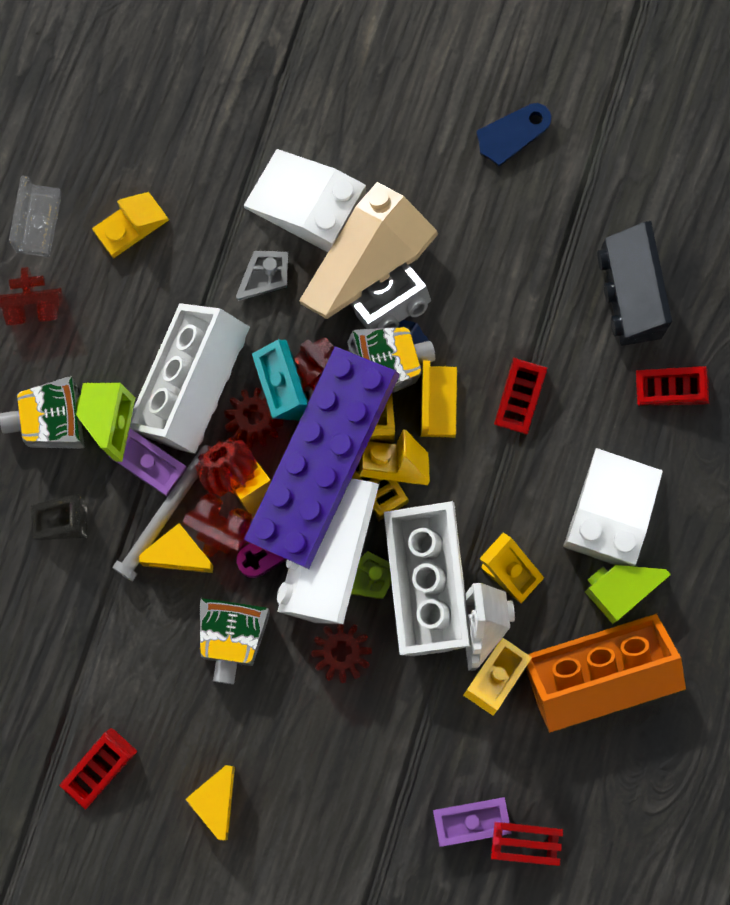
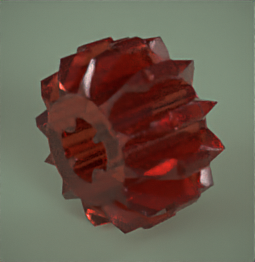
(241, 423)
(226, 466)
(332, 645)

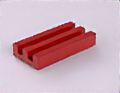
(551, 846)

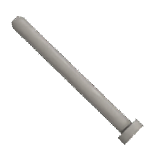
(159, 520)

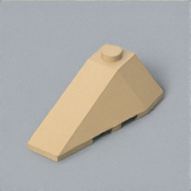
(373, 242)

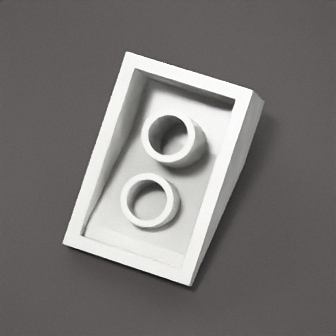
(305, 198)
(613, 509)

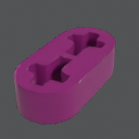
(266, 563)

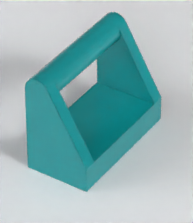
(280, 381)

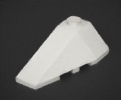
(488, 621)

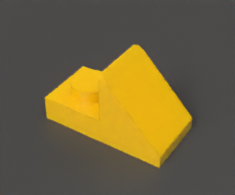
(131, 223)
(396, 462)
(511, 568)
(497, 676)

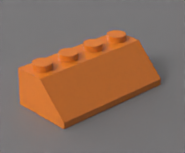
(605, 672)

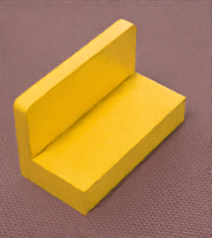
(438, 401)

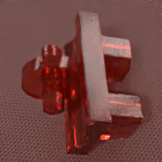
(46, 300)
(312, 361)
(215, 530)

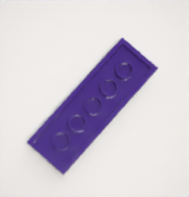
(322, 457)

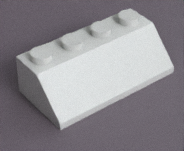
(188, 376)
(427, 579)
(325, 588)

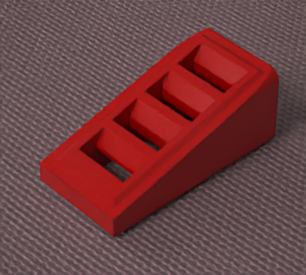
(540, 372)
(686, 373)
(119, 746)

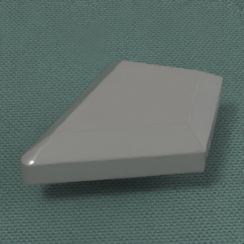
(264, 274)

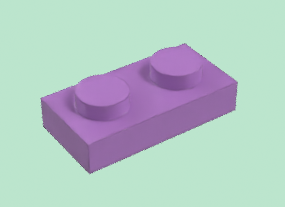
(151, 463)
(469, 821)

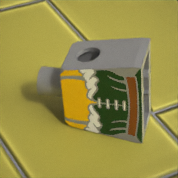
(394, 350)
(47, 416)
(230, 635)

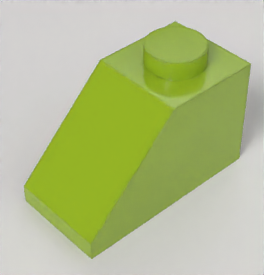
(107, 415)
(623, 588)

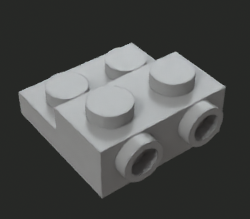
(392, 300)

